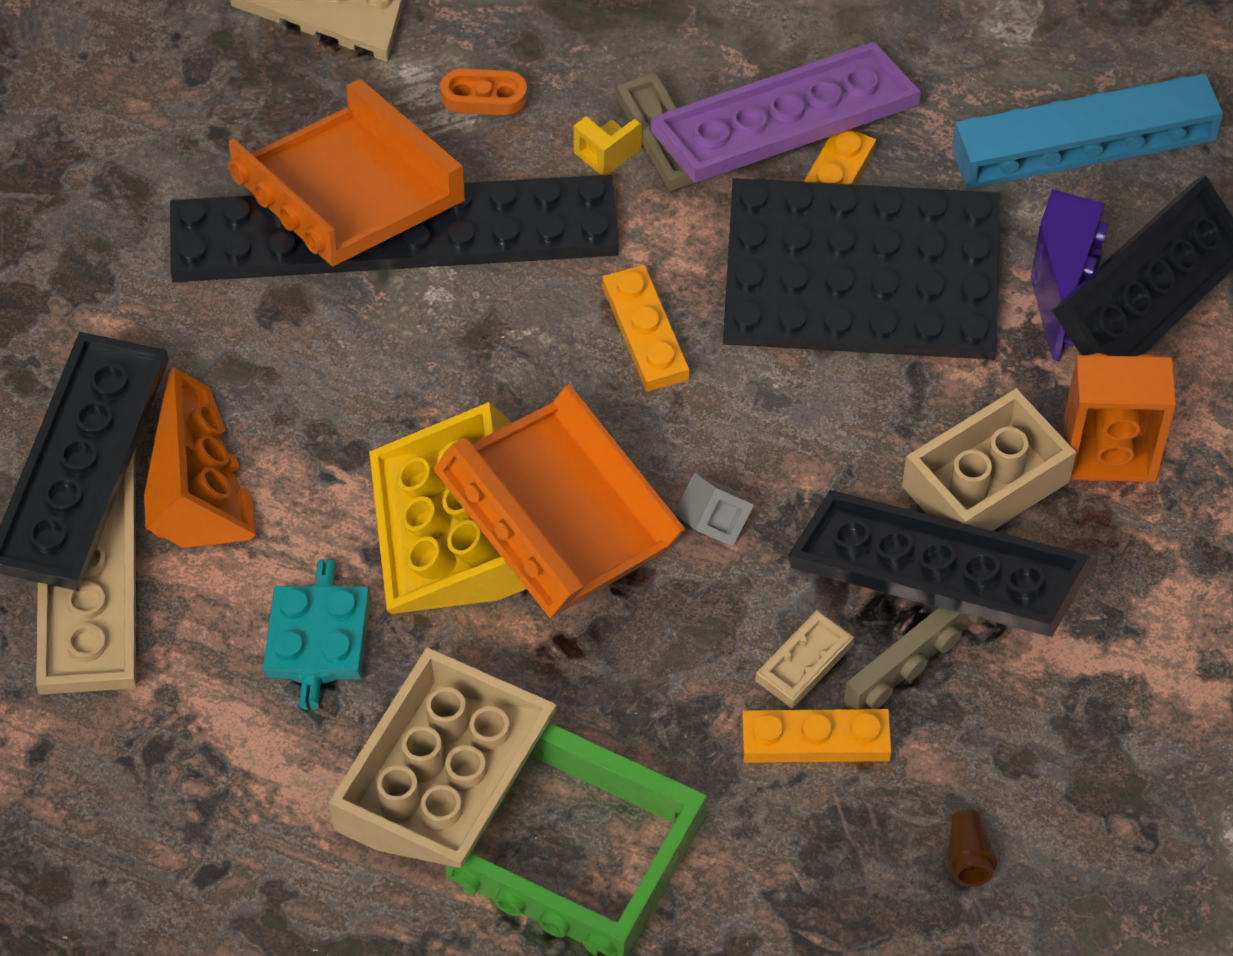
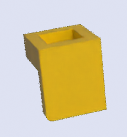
(608, 145)

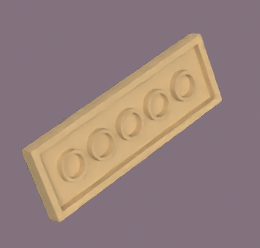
(91, 633)

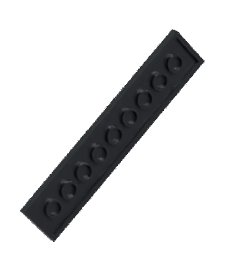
(493, 225)

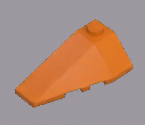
(191, 476)

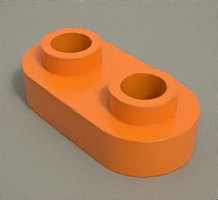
(483, 91)

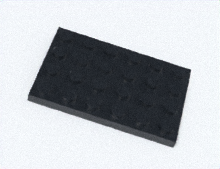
(862, 269)

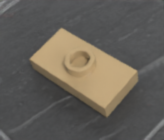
(804, 659)

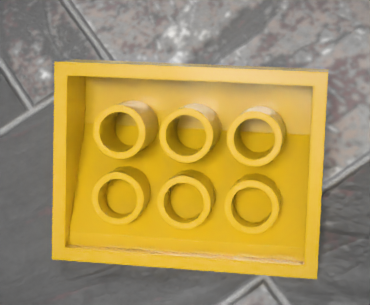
(426, 538)

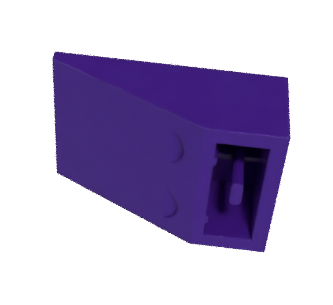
(1065, 257)

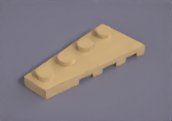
(352, 22)

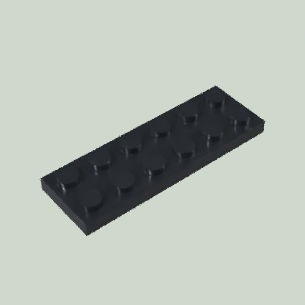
(1152, 277)
(79, 460)
(941, 562)

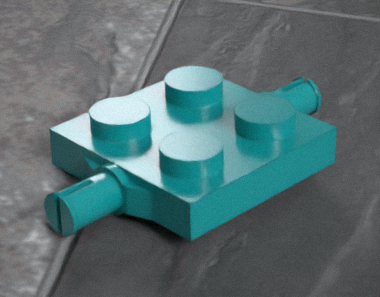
(317, 633)

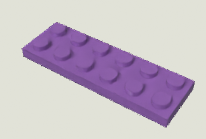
(784, 111)

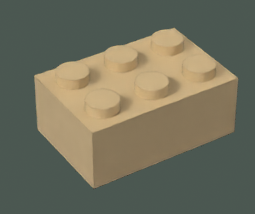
(990, 465)

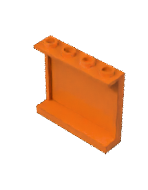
(351, 177)
(560, 502)

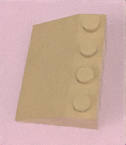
(439, 762)

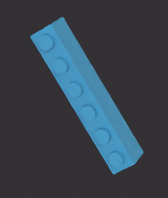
(1086, 131)

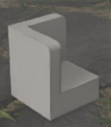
(713, 509)

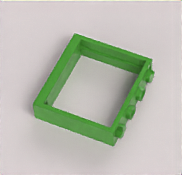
(627, 781)

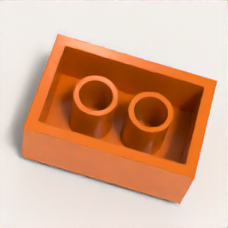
(1119, 416)

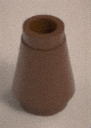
(970, 851)

